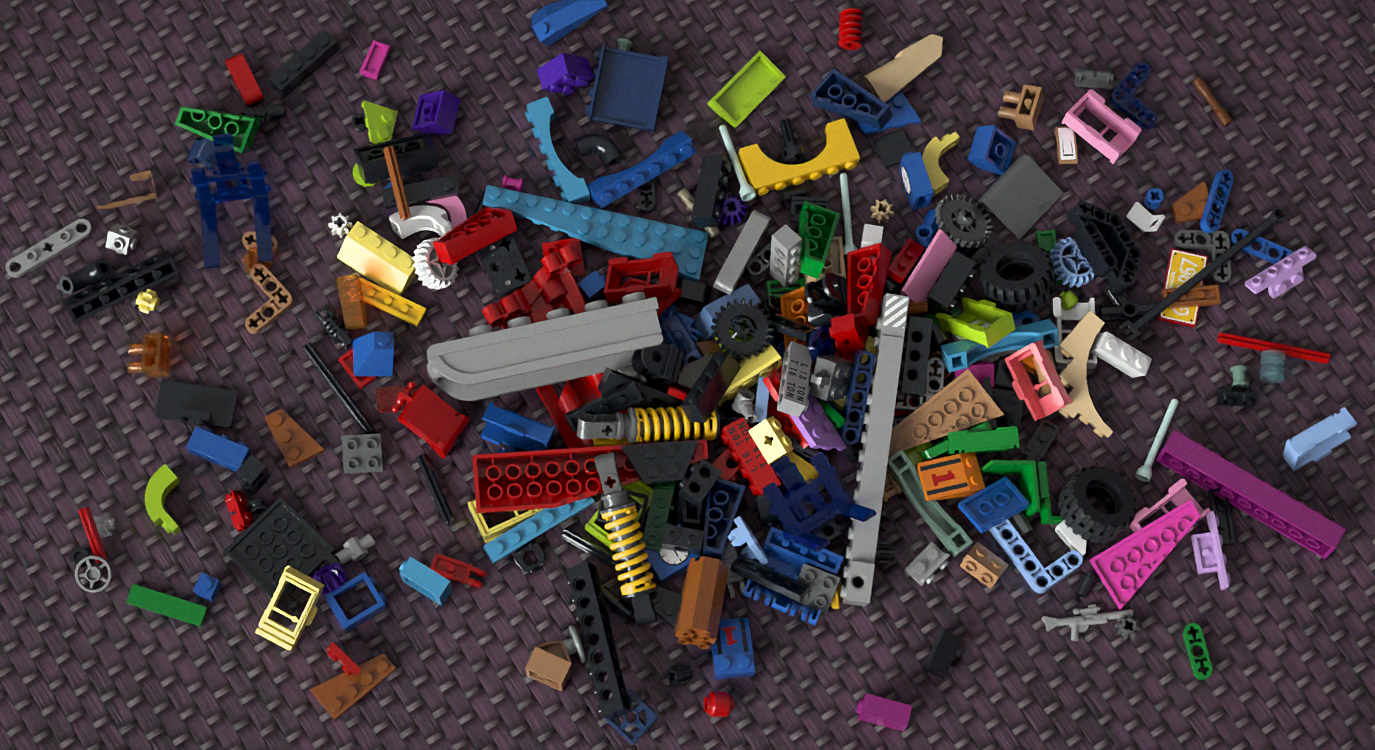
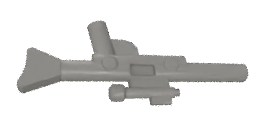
(1081, 623)

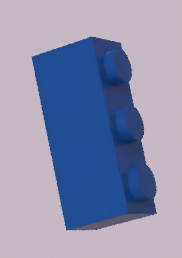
(218, 448)

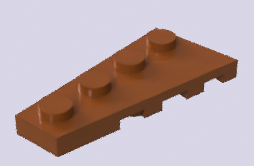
(345, 691)

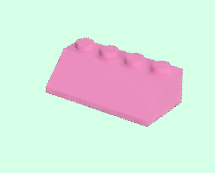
(929, 268)

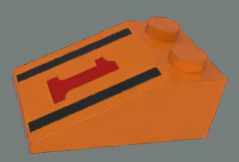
(950, 477)

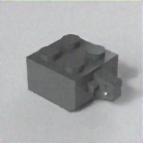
(830, 377)

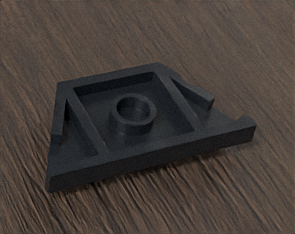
(660, 461)

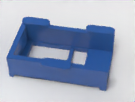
(516, 430)

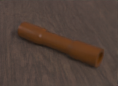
(1205, 91)

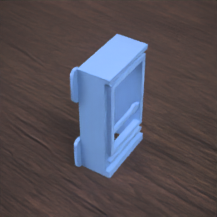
(1318, 440)

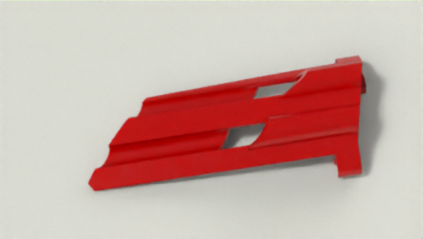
(550, 290)

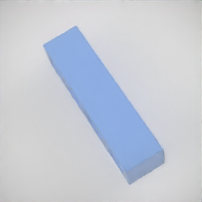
(762, 402)

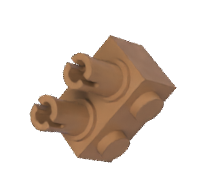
(1028, 107)

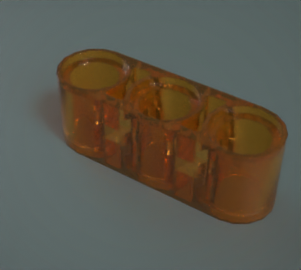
(352, 302)

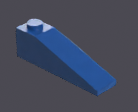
(562, 17)

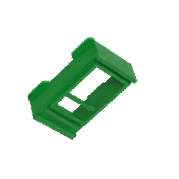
(983, 442)

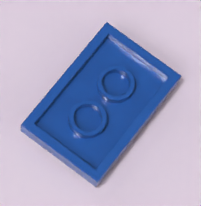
(993, 504)

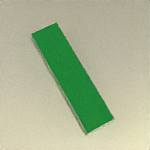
(167, 605)

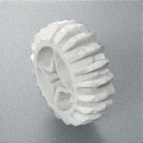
(430, 270)

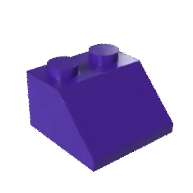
(436, 113)

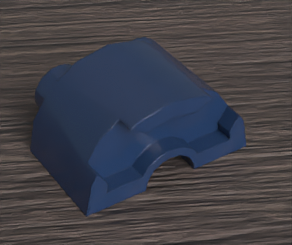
(202, 152)

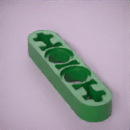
(943, 446)

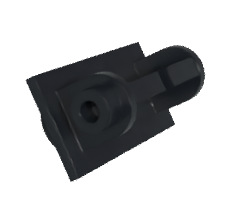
(1244, 397)

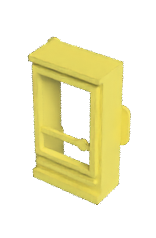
(494, 532)
(278, 633)

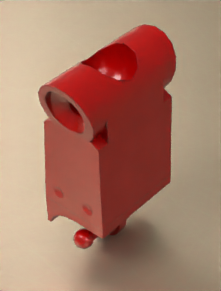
(430, 418)

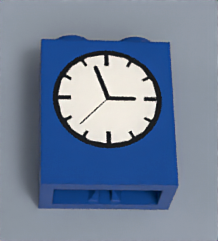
(915, 180)
(668, 562)

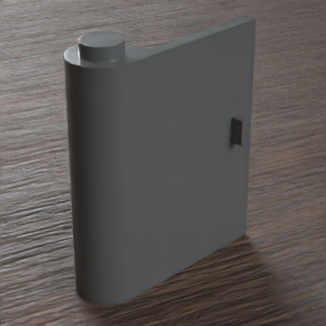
(1021, 195)

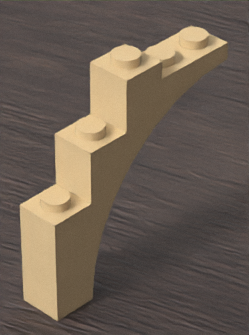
(1077, 346)

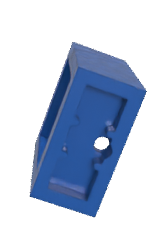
(346, 624)

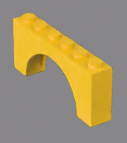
(768, 175)

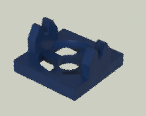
(652, 716)

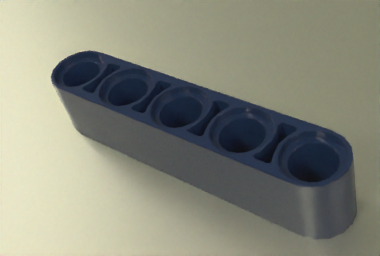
(853, 387)

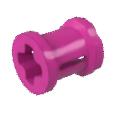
(512, 183)

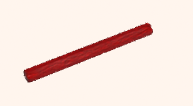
(1263, 345)

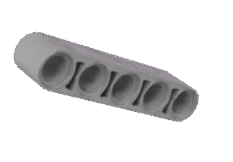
(742, 252)

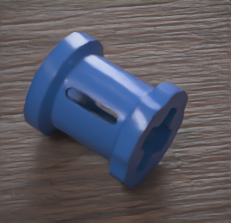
(1152, 193)

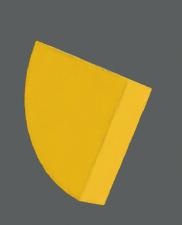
(836, 601)

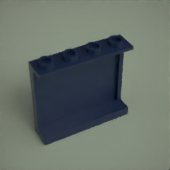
(627, 88)

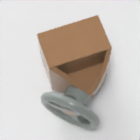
(551, 660)

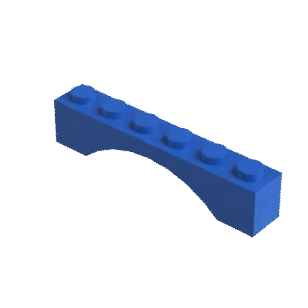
(613, 186)

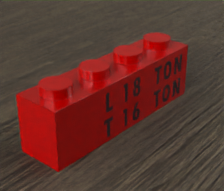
(748, 456)

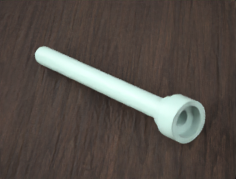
(746, 191)
(849, 246)
(1145, 472)

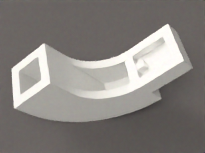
(422, 218)

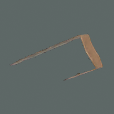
(135, 177)

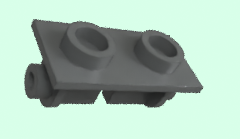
(1093, 78)

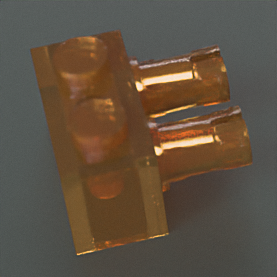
(155, 355)

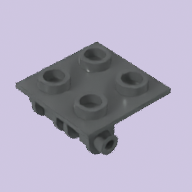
(362, 453)
(821, 587)

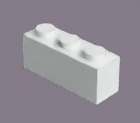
(1120, 355)

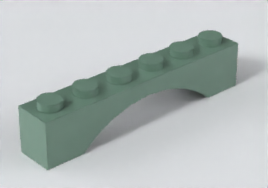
(944, 527)

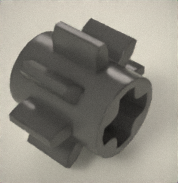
(1125, 622)

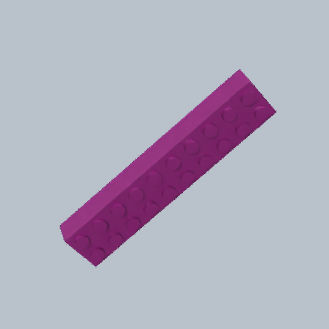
(1251, 494)

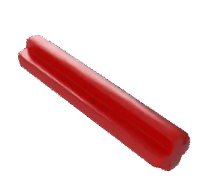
(92, 533)

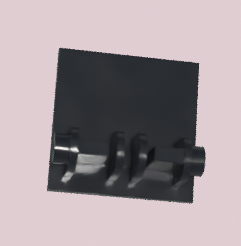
(1010, 406)

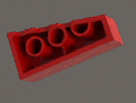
(474, 234)
(866, 282)

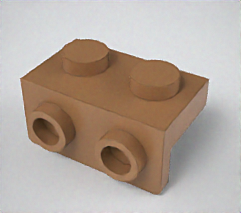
(984, 565)

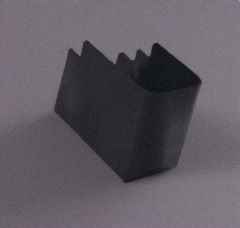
(822, 312)

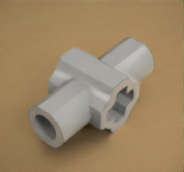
(355, 549)

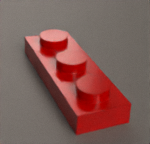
(905, 261)

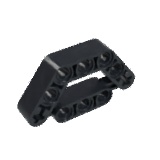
(1106, 245)

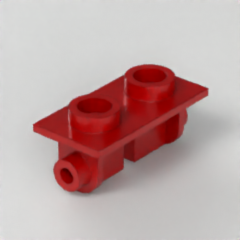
(237, 502)

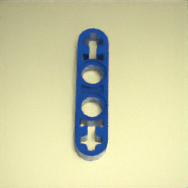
(1214, 199)
(1266, 245)

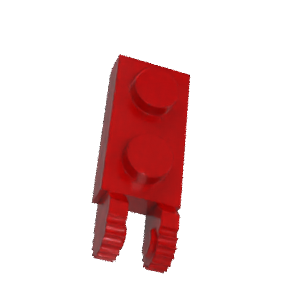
(456, 570)

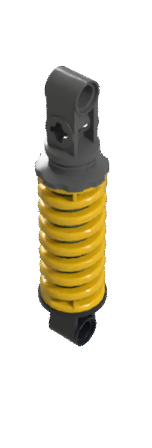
(653, 423)
(621, 515)

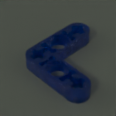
(1128, 98)

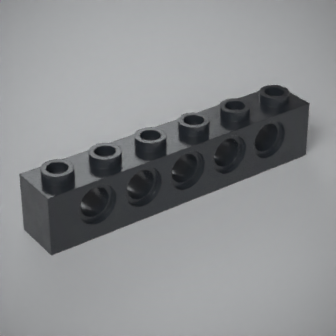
(121, 286)

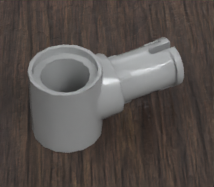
(744, 405)

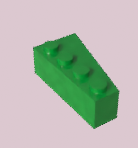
(213, 122)
(816, 231)

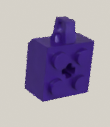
(565, 74)

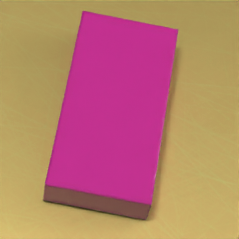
(375, 60)

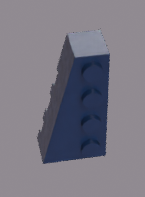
(848, 99)
(722, 507)

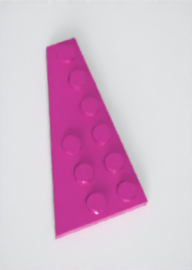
(1135, 558)

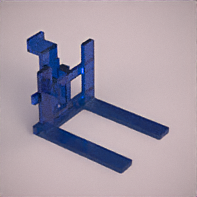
(230, 169)
(804, 492)

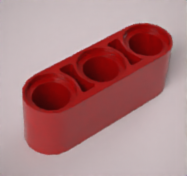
(244, 79)

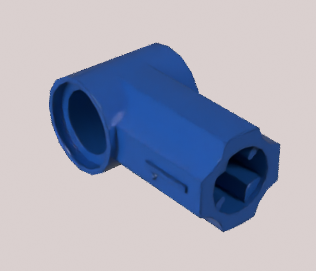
(928, 227)

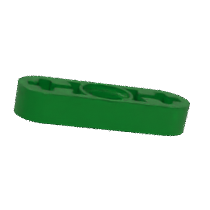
(1198, 636)

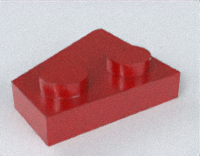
(337, 654)

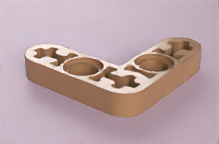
(273, 302)

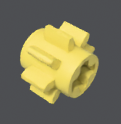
(147, 301)

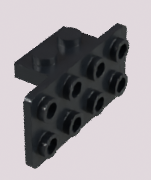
(196, 404)

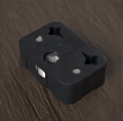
(509, 264)

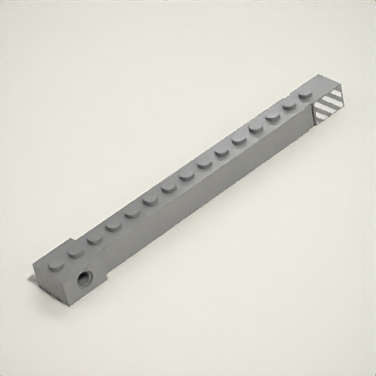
(875, 449)

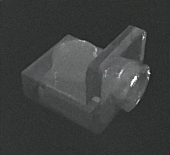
(104, 524)

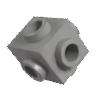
(121, 239)

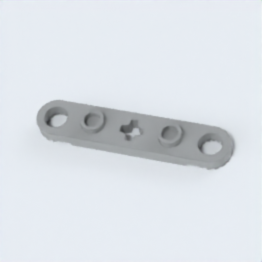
(36, 255)

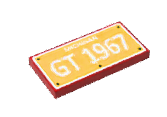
(1180, 268)

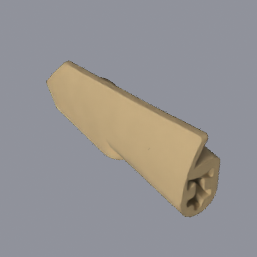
(906, 66)

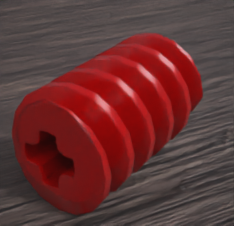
(850, 28)

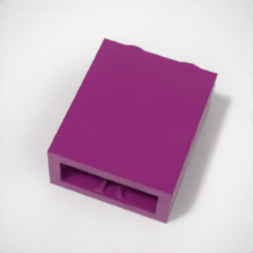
(884, 712)

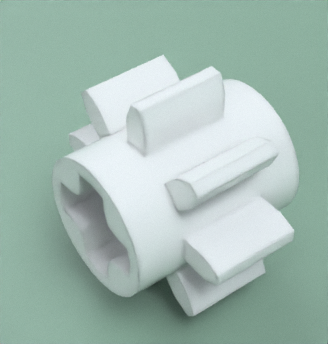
(344, 227)

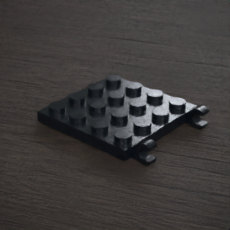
(278, 541)

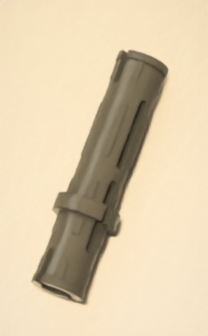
(688, 200)

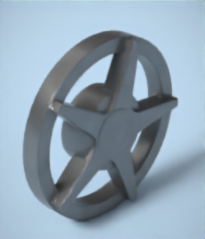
(93, 574)

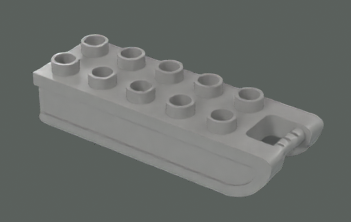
(545, 351)

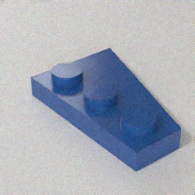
(902, 115)

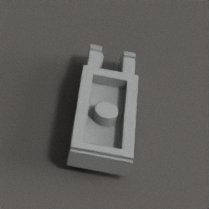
(732, 577)

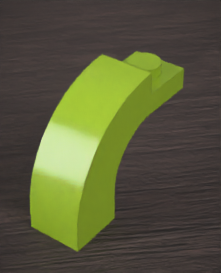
(156, 492)

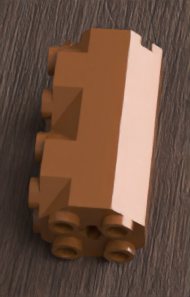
(701, 602)

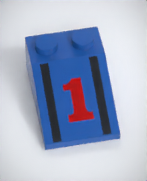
(733, 650)

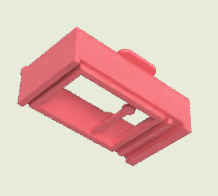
(1025, 389)

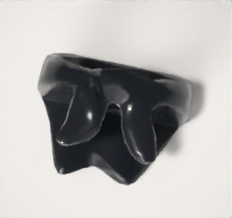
(534, 546)

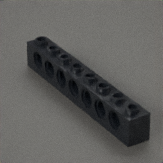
(615, 684)

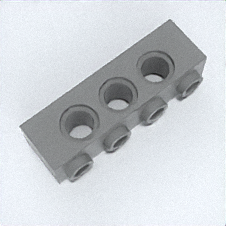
(785, 256)

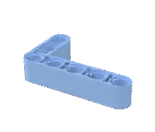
(1028, 557)

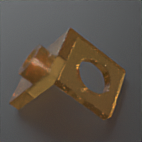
(250, 259)

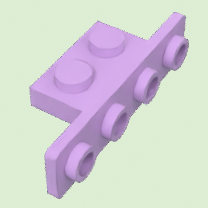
(1282, 274)
(1209, 552)

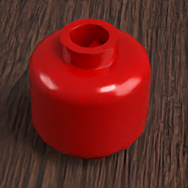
(718, 704)

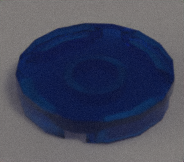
(821, 342)

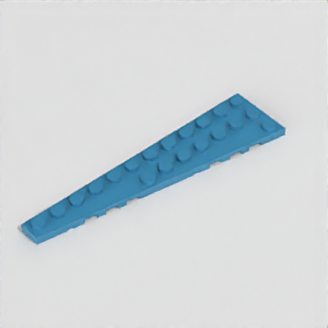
(606, 229)

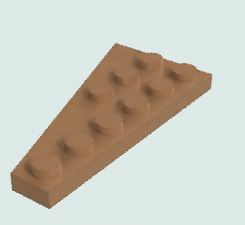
(949, 410)

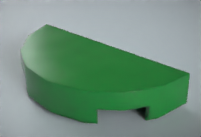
(834, 416)

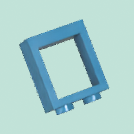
(425, 580)

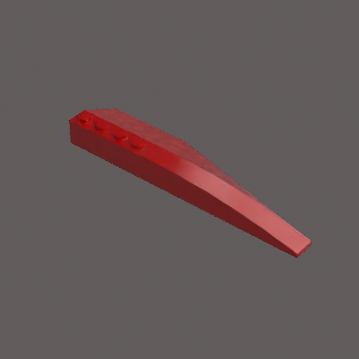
(549, 476)

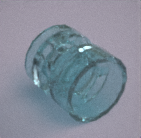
(1272, 366)

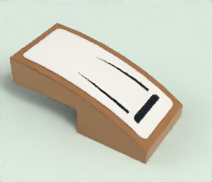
(1066, 145)

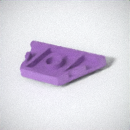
(818, 428)

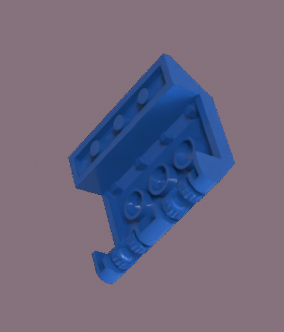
(789, 559)

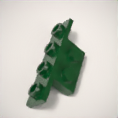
(658, 514)

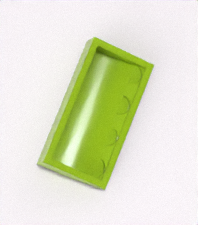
(746, 89)

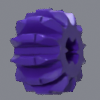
(737, 213)
(331, 576)

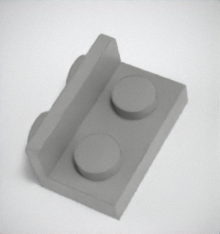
(927, 563)

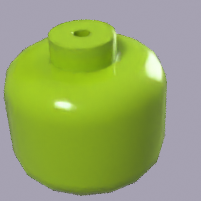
(1068, 300)

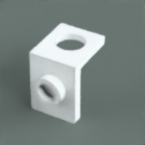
(1143, 218)

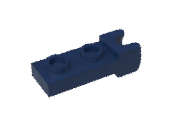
(681, 338)

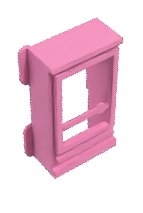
(1125, 129)
(1178, 495)

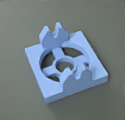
(742, 535)

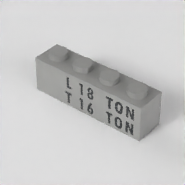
(795, 380)

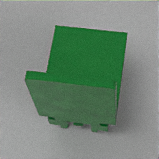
(1033, 485)

